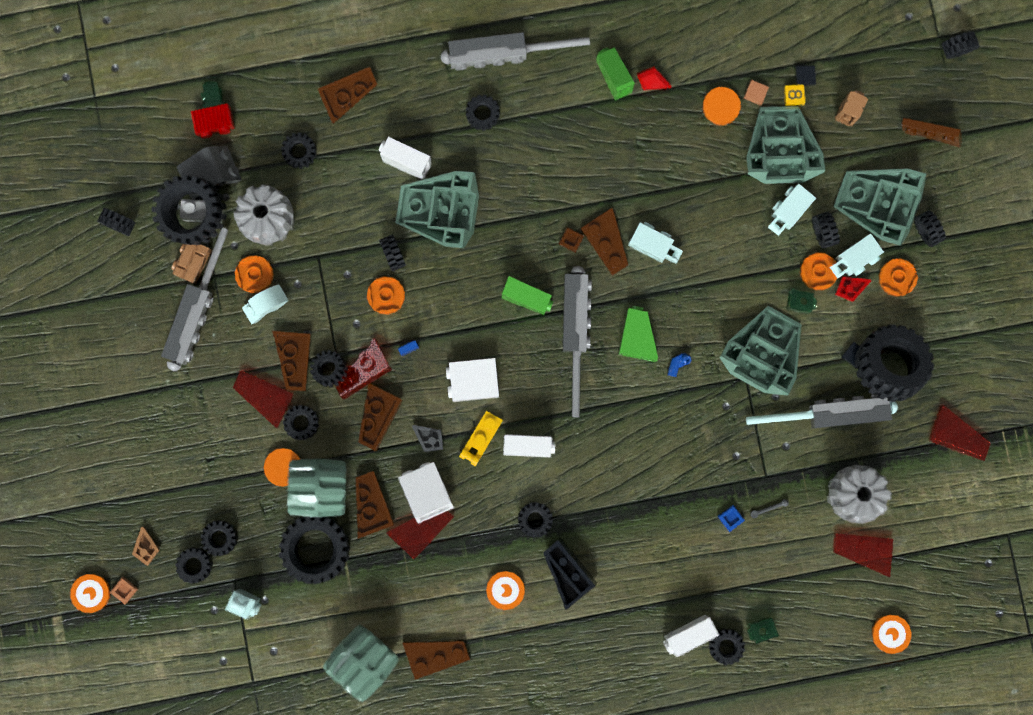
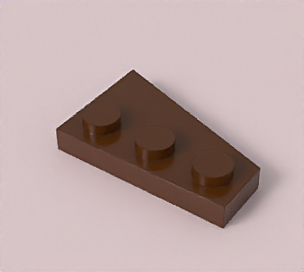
(346, 92)
(932, 131)
(606, 241)
(294, 358)
(378, 416)
(432, 657)

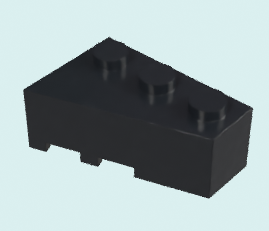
(568, 572)

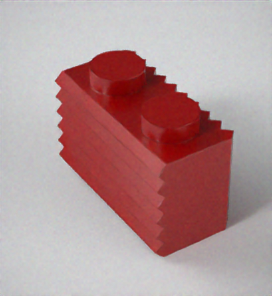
(213, 120)

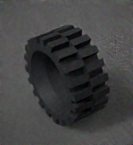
(167, 207)
(290, 555)

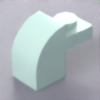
(264, 303)

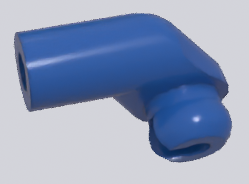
(677, 362)

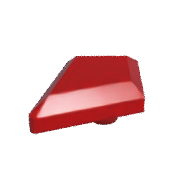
(652, 79)
(850, 288)

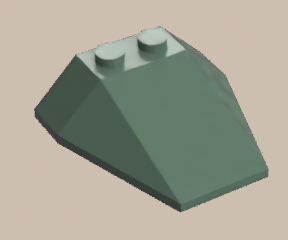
(783, 147)
(882, 201)
(441, 208)
(765, 352)

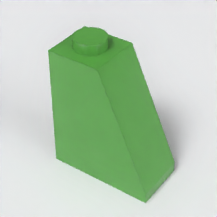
(615, 73)
(527, 296)
(637, 336)

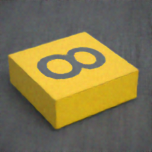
(794, 95)

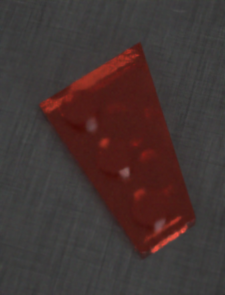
(367, 368)
(264, 397)
(958, 436)
(415, 537)
(867, 551)

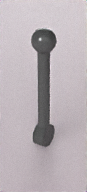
(754, 514)

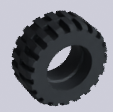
(909, 347)

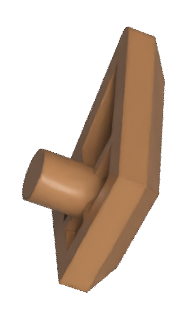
(145, 547)

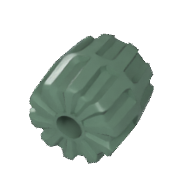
(316, 487)
(361, 663)

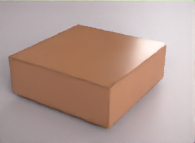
(756, 92)
(124, 590)

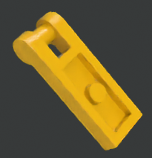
(481, 437)

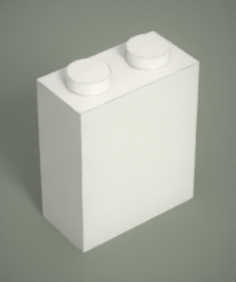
(405, 158)
(472, 380)
(528, 446)
(425, 492)
(690, 636)

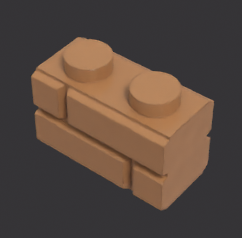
(851, 108)
(191, 262)

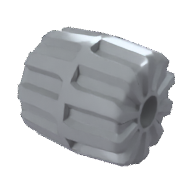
(259, 203)
(871, 494)

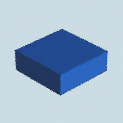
(409, 347)
(731, 518)

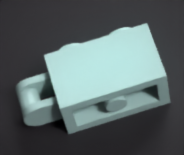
(791, 209)
(654, 243)
(857, 257)
(244, 604)

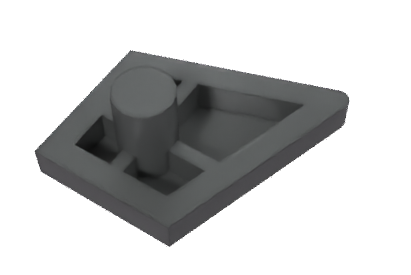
(429, 438)

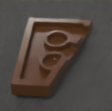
(371, 506)

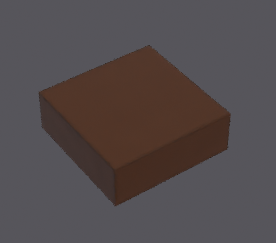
(571, 240)

